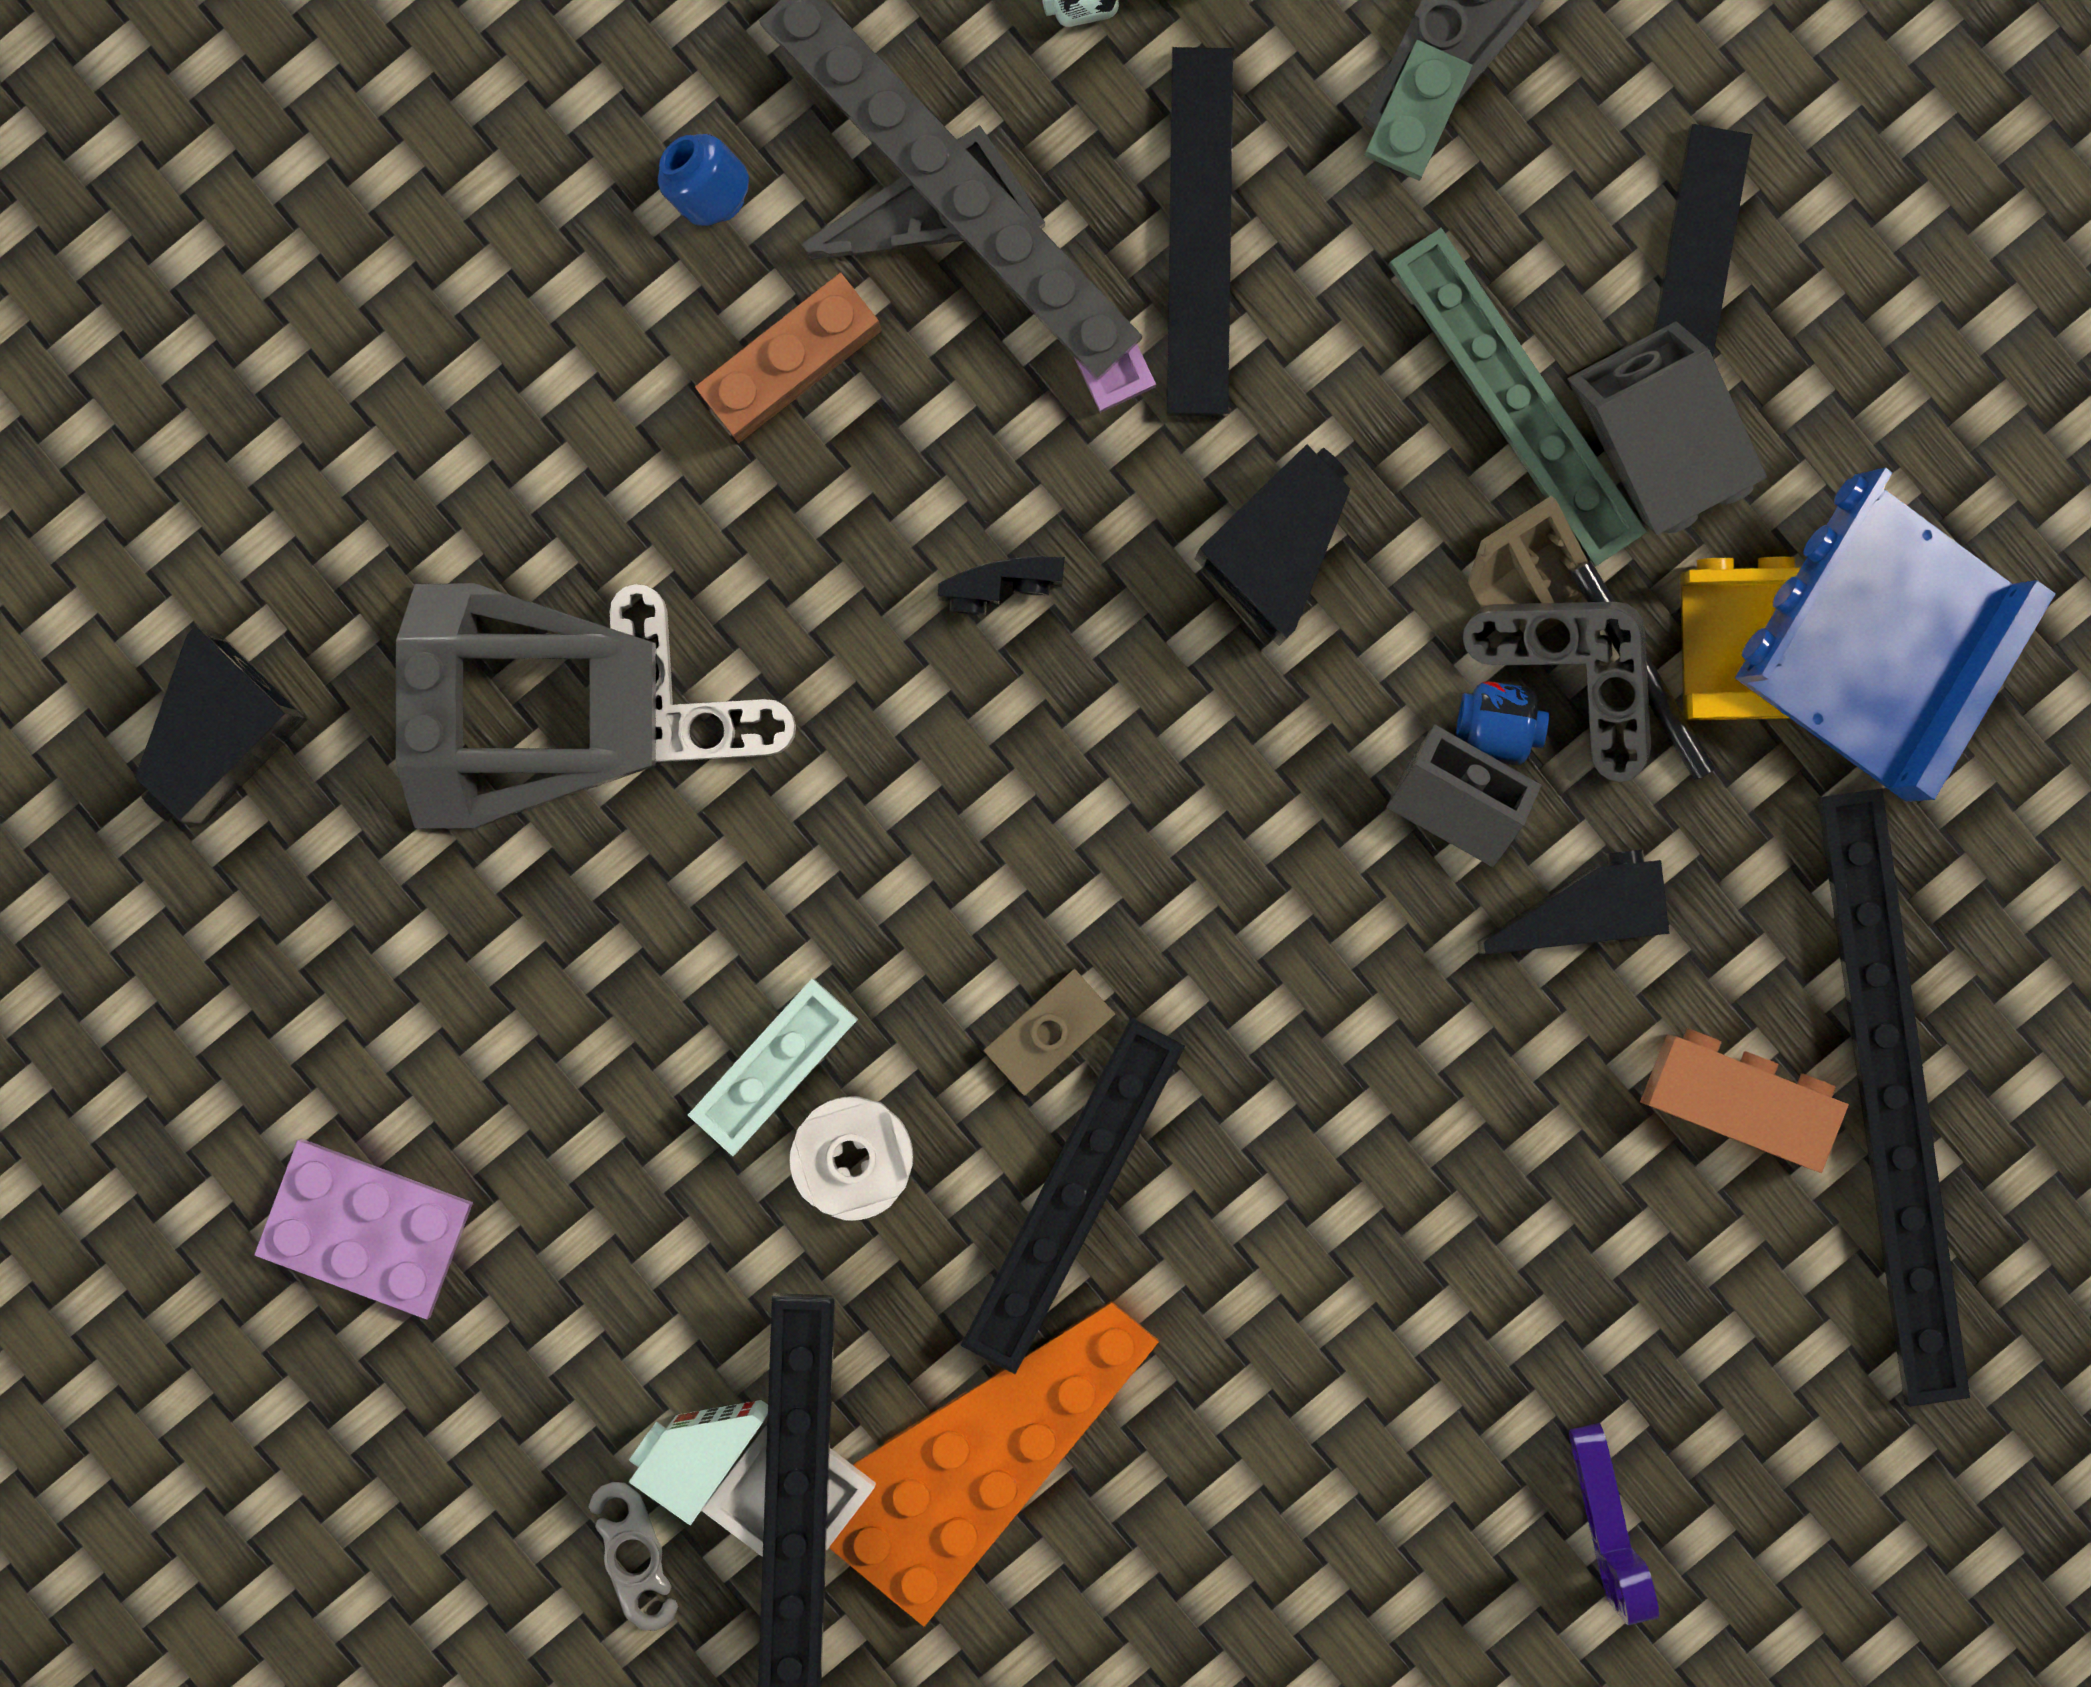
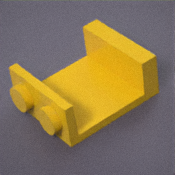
(1718, 618)

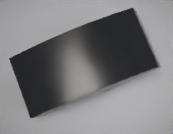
(981, 585)

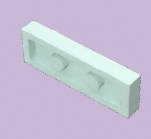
(772, 1067)

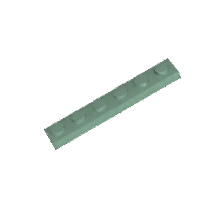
(1516, 396)

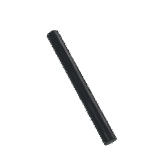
(1660, 698)

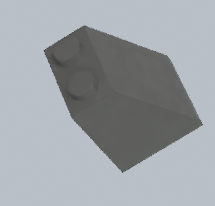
(1669, 428)

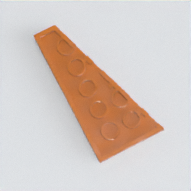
(979, 1459)

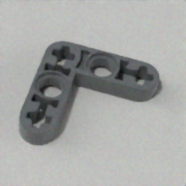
(1587, 648)

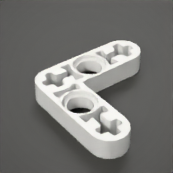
(676, 719)

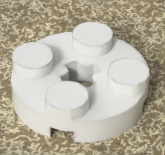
(833, 1188)

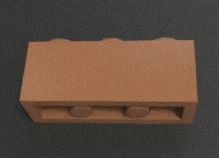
(789, 357)
(1745, 1099)

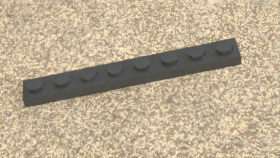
(952, 182)

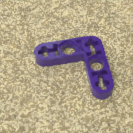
(1620, 1567)

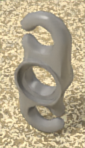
(631, 1585)

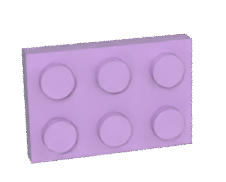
(363, 1228)

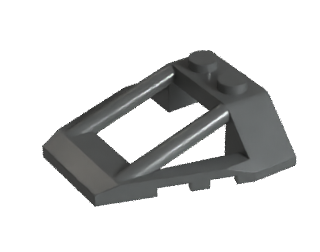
(430, 754)

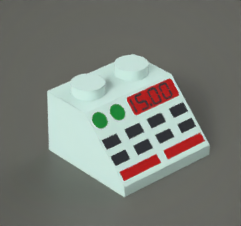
(693, 1455)

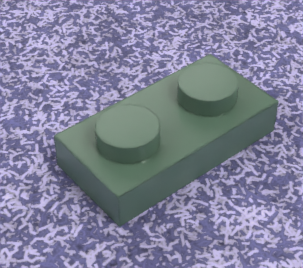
(1418, 110)

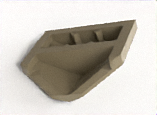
(1529, 562)

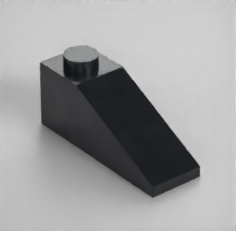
(1594, 907)

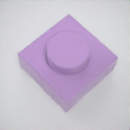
(1122, 382)

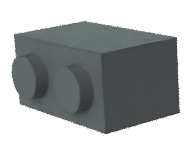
(1464, 796)

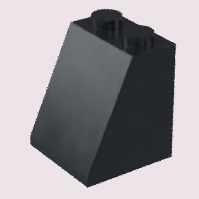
(1278, 541)
(211, 730)

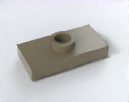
(1049, 1032)

